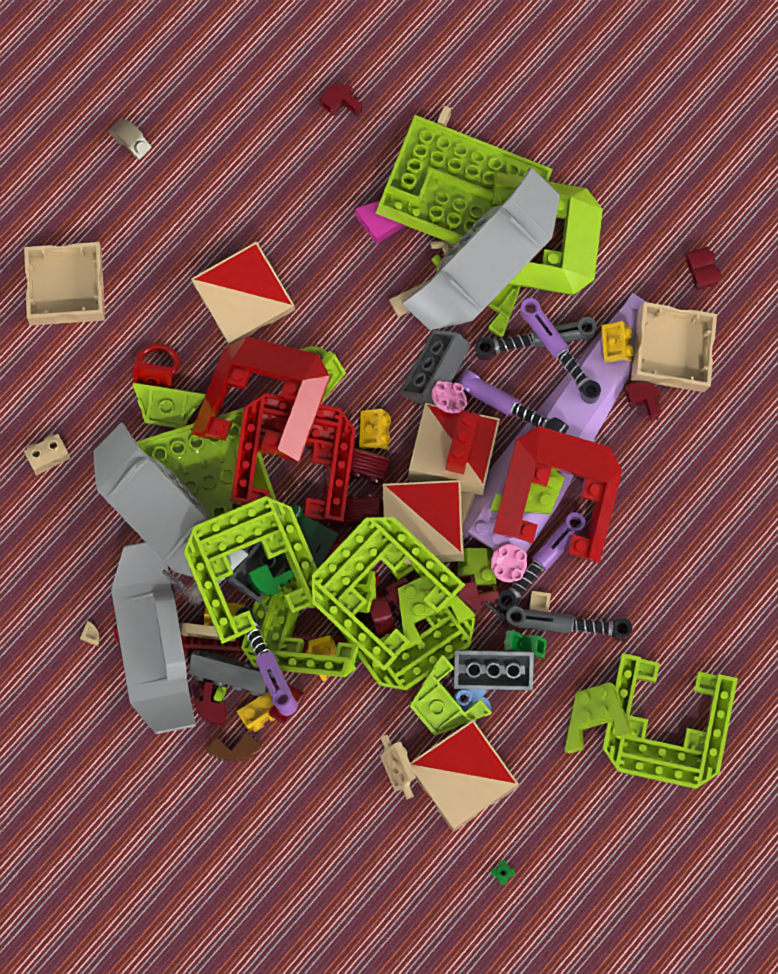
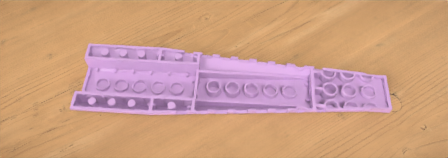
(567, 405)

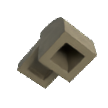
(130, 136)

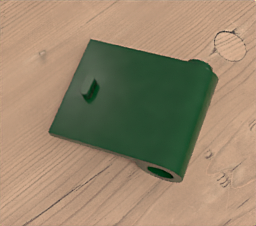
(315, 536)

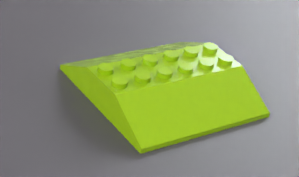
(206, 464)

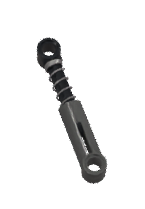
(568, 331)
(566, 623)

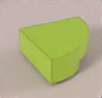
(220, 694)

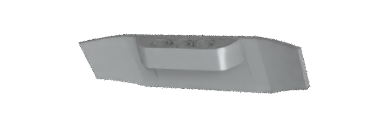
(488, 256)
(150, 499)
(151, 640)

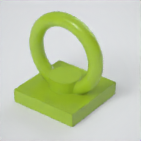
(331, 364)

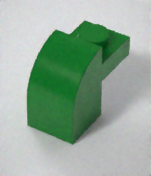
(265, 583)
(517, 642)

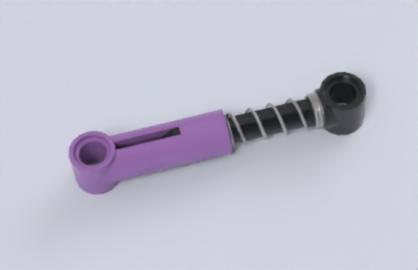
(558, 348)
(506, 403)
(542, 560)
(270, 669)

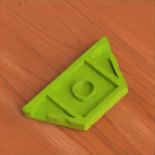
(167, 405)

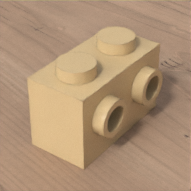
(46, 454)

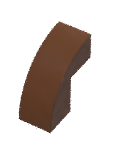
(241, 752)

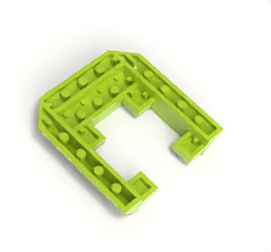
(576, 263)
(255, 522)
(374, 541)
(278, 626)
(417, 662)
(701, 752)

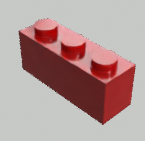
(462, 442)

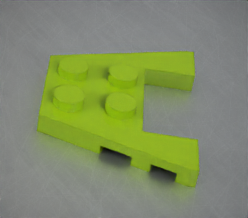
(503, 305)
(540, 498)
(415, 609)
(437, 706)
(594, 708)

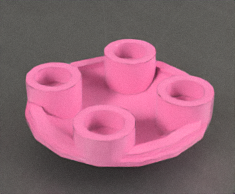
(449, 397)
(509, 563)

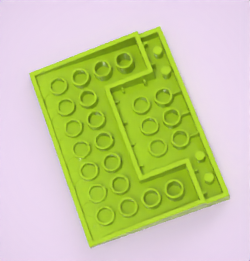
(446, 180)

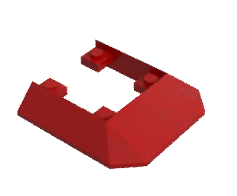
(304, 385)
(331, 445)
(532, 462)

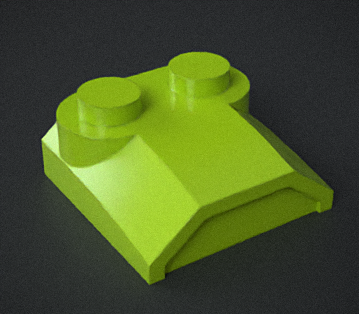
(477, 562)

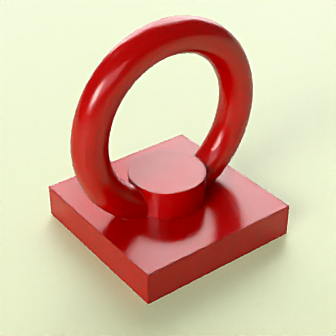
(155, 374)

